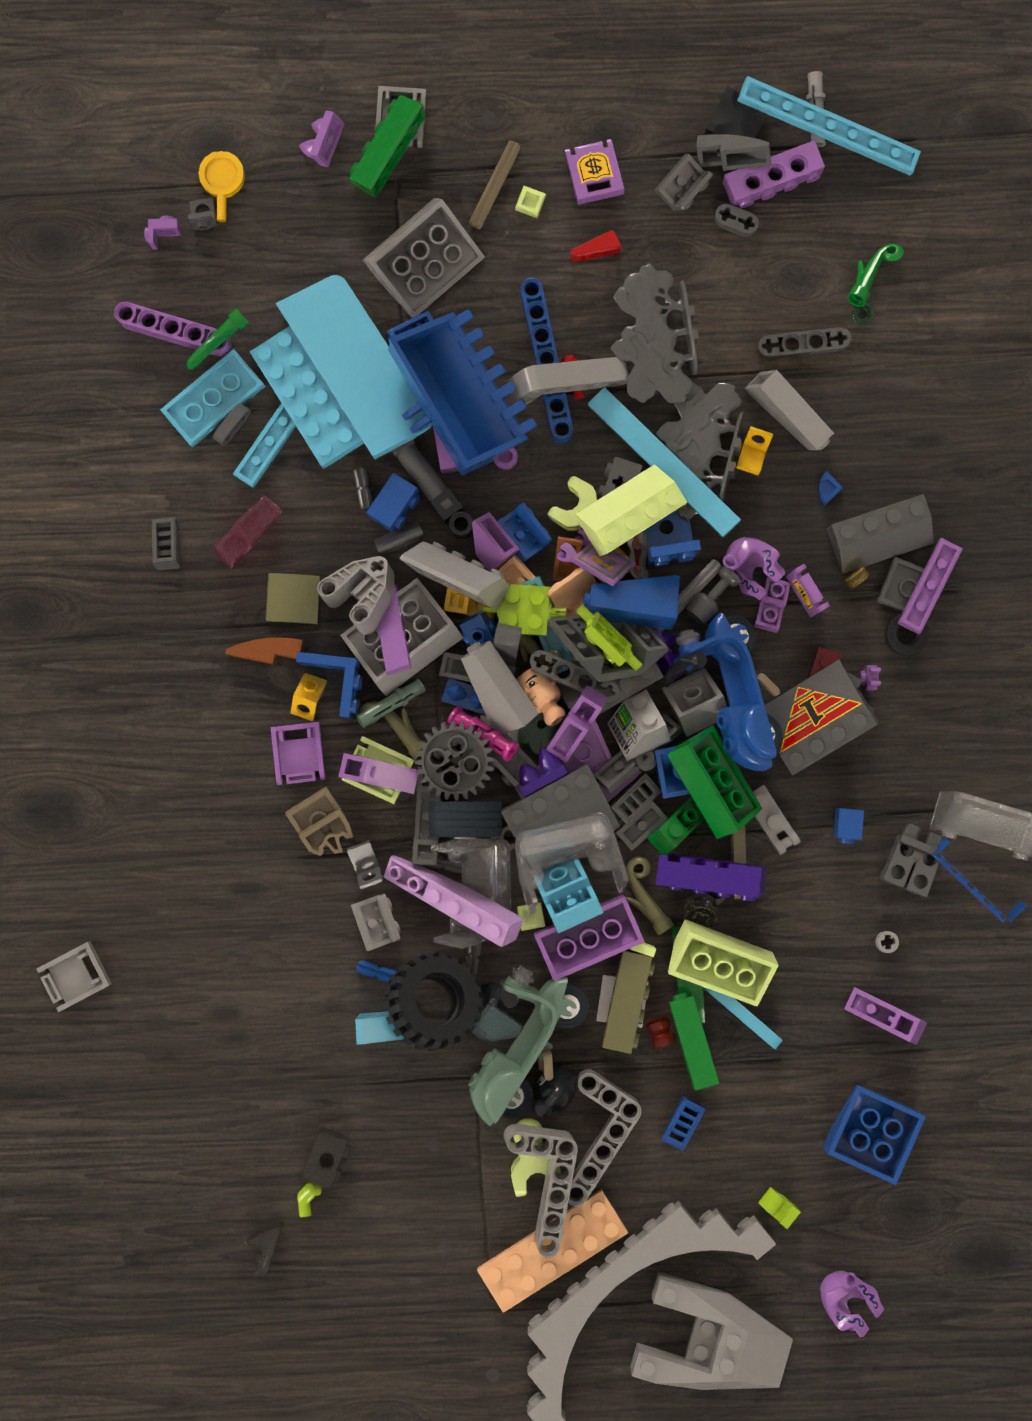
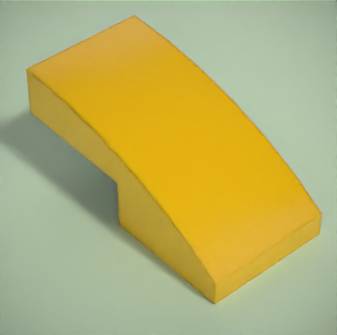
(462, 604)

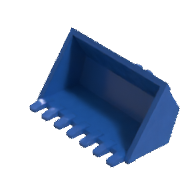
(459, 391)

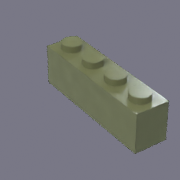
(626, 1001)

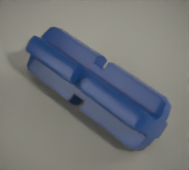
(371, 970)

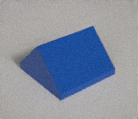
(669, 780)

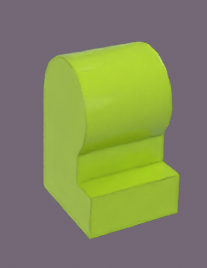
(779, 1207)

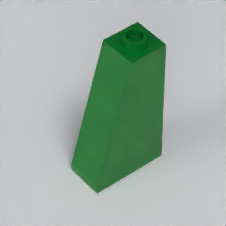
(693, 1041)

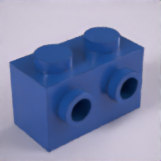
(394, 503)

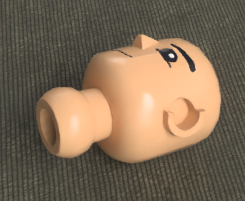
(544, 695)

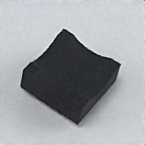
(735, 117)

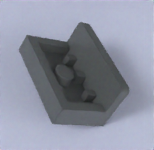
(683, 183)
(511, 768)

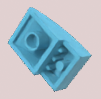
(568, 895)

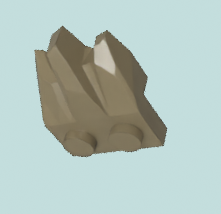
(320, 822)

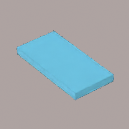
(212, 397)

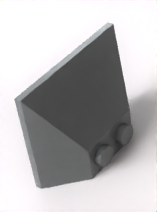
(645, 647)

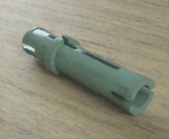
(390, 703)

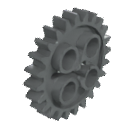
(467, 778)

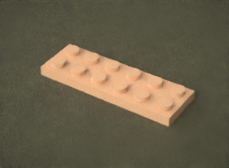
(523, 1270)

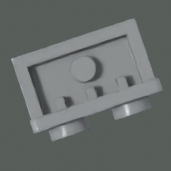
(376, 921)

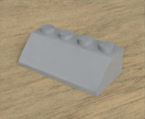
(457, 574)

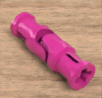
(496, 740)

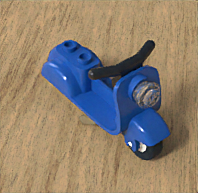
(747, 730)

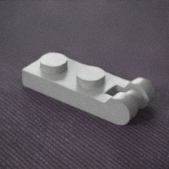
(773, 821)

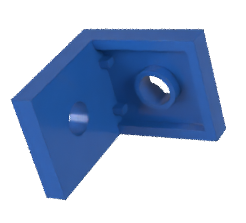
(673, 546)
(351, 682)

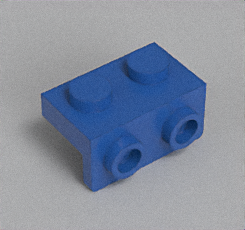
(525, 532)

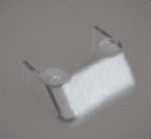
(984, 821)
(564, 842)
(483, 870)

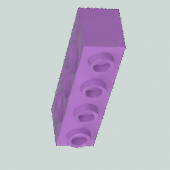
(804, 156)

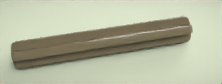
(494, 184)

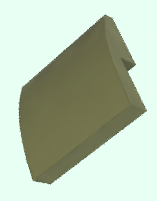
(292, 598)

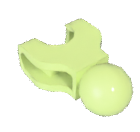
(586, 496)
(527, 1165)

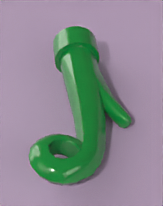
(860, 292)
(227, 329)

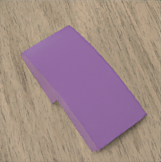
(772, 605)

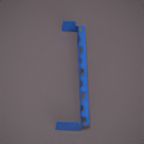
(1012, 914)

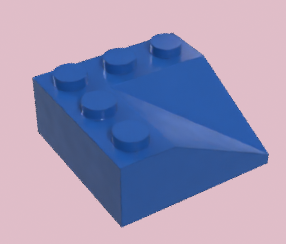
(874, 1133)

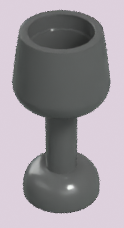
(702, 606)

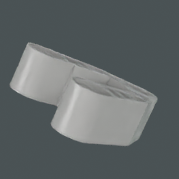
(369, 582)

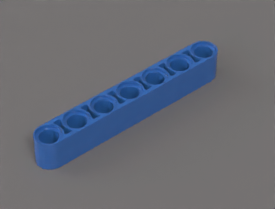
(545, 349)

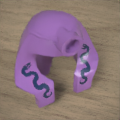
(745, 556)
(835, 1293)

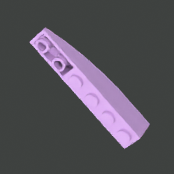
(456, 901)

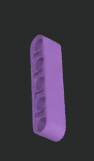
(162, 325)

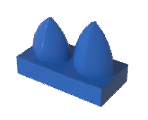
(462, 695)

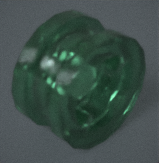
(862, 322)

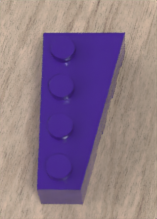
(711, 875)

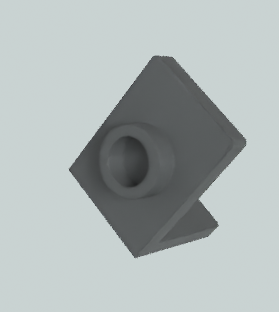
(202, 220)
(365, 864)

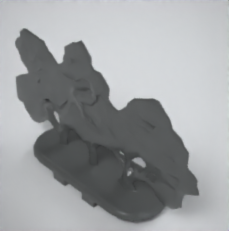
(651, 341)
(697, 435)

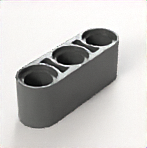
(507, 642)

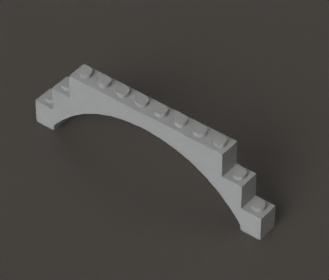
(662, 1238)

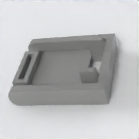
(384, 100)
(70, 977)

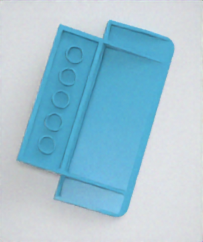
(337, 375)

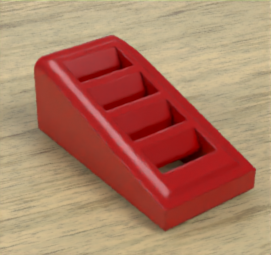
(601, 246)

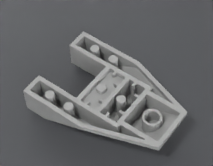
(726, 1346)

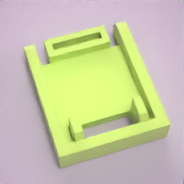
(380, 753)

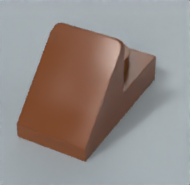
(561, 568)

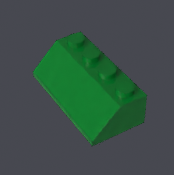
(388, 145)
(715, 782)

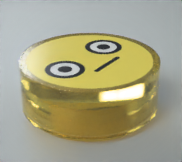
(857, 577)

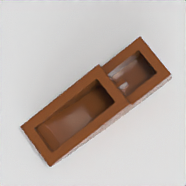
(267, 649)

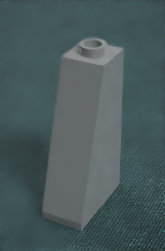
(789, 409)
(497, 689)

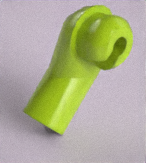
(305, 1196)

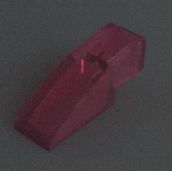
(247, 531)

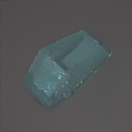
(496, 1024)

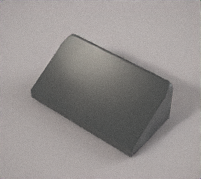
(399, 539)

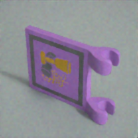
(608, 567)

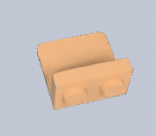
(571, 590)

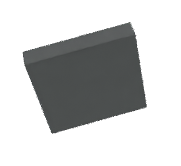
(899, 584)

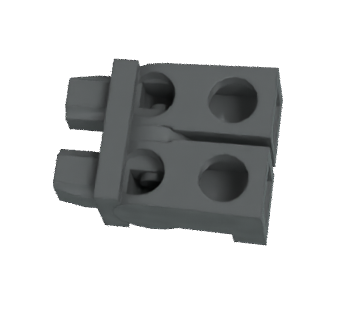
(912, 861)

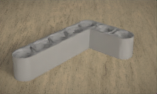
(566, 377)
(604, 1137)
(552, 1182)

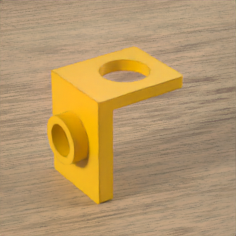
(753, 453)
(308, 694)

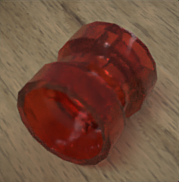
(661, 1032)

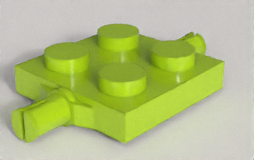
(527, 608)
(604, 635)

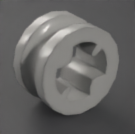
(892, 947)

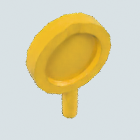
(222, 178)

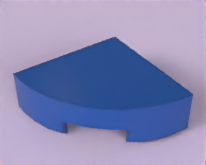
(828, 488)

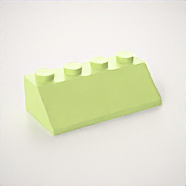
(630, 509)
(722, 963)

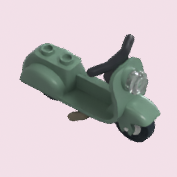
(501, 1082)

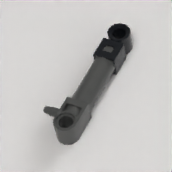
(432, 486)

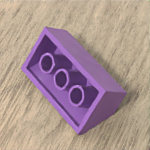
(590, 940)

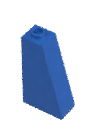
(637, 602)

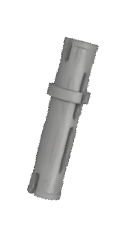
(816, 97)

